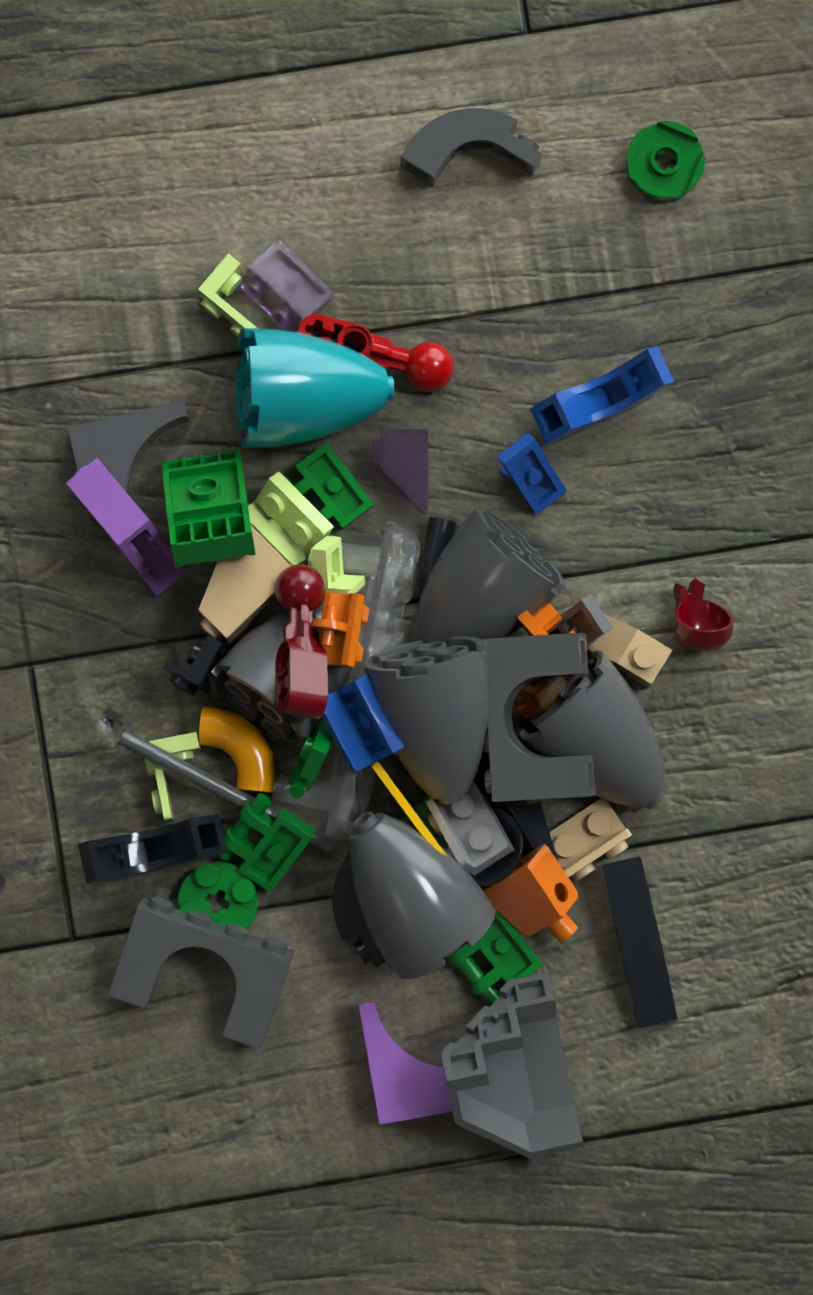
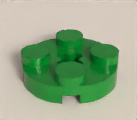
(685, 151)
(225, 877)

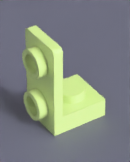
(224, 280)
(183, 748)

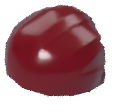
(698, 621)

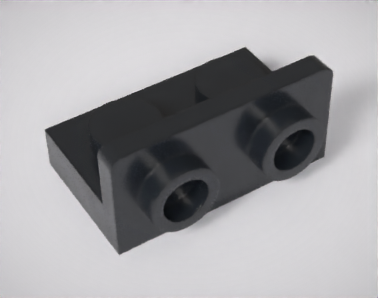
(202, 661)

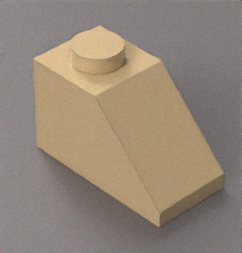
(632, 652)

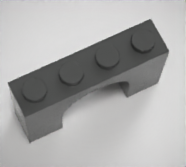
(514, 769)
(257, 963)

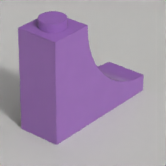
(126, 526)
(400, 1082)

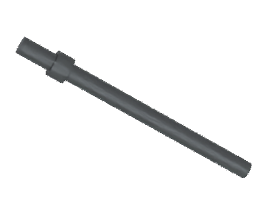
(206, 781)

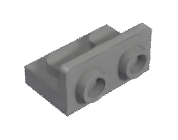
(470, 830)

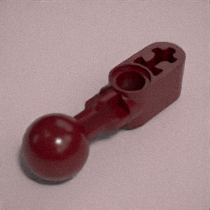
(300, 661)

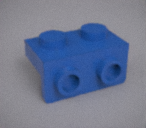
(360, 724)

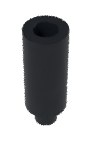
(437, 536)

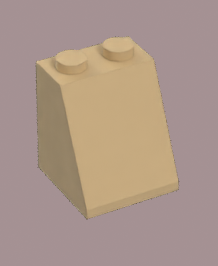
(240, 591)

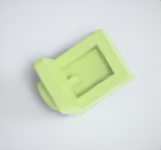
(328, 561)

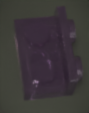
(285, 287)

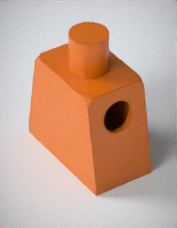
(536, 895)

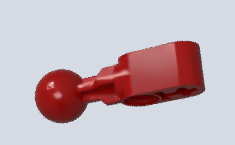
(425, 365)

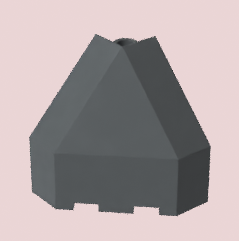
(512, 1073)

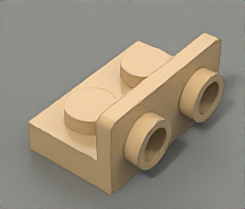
(587, 837)

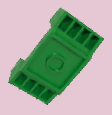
(207, 508)

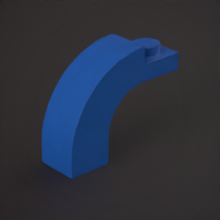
(603, 397)

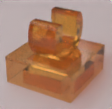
(539, 695)

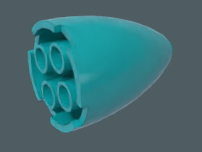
(303, 387)

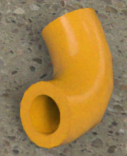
(243, 743)

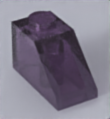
(404, 463)

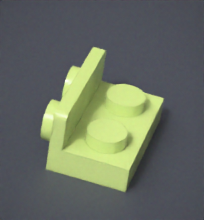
(287, 520)

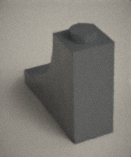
(123, 439)

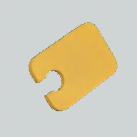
(405, 806)

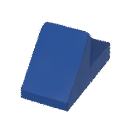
(531, 473)

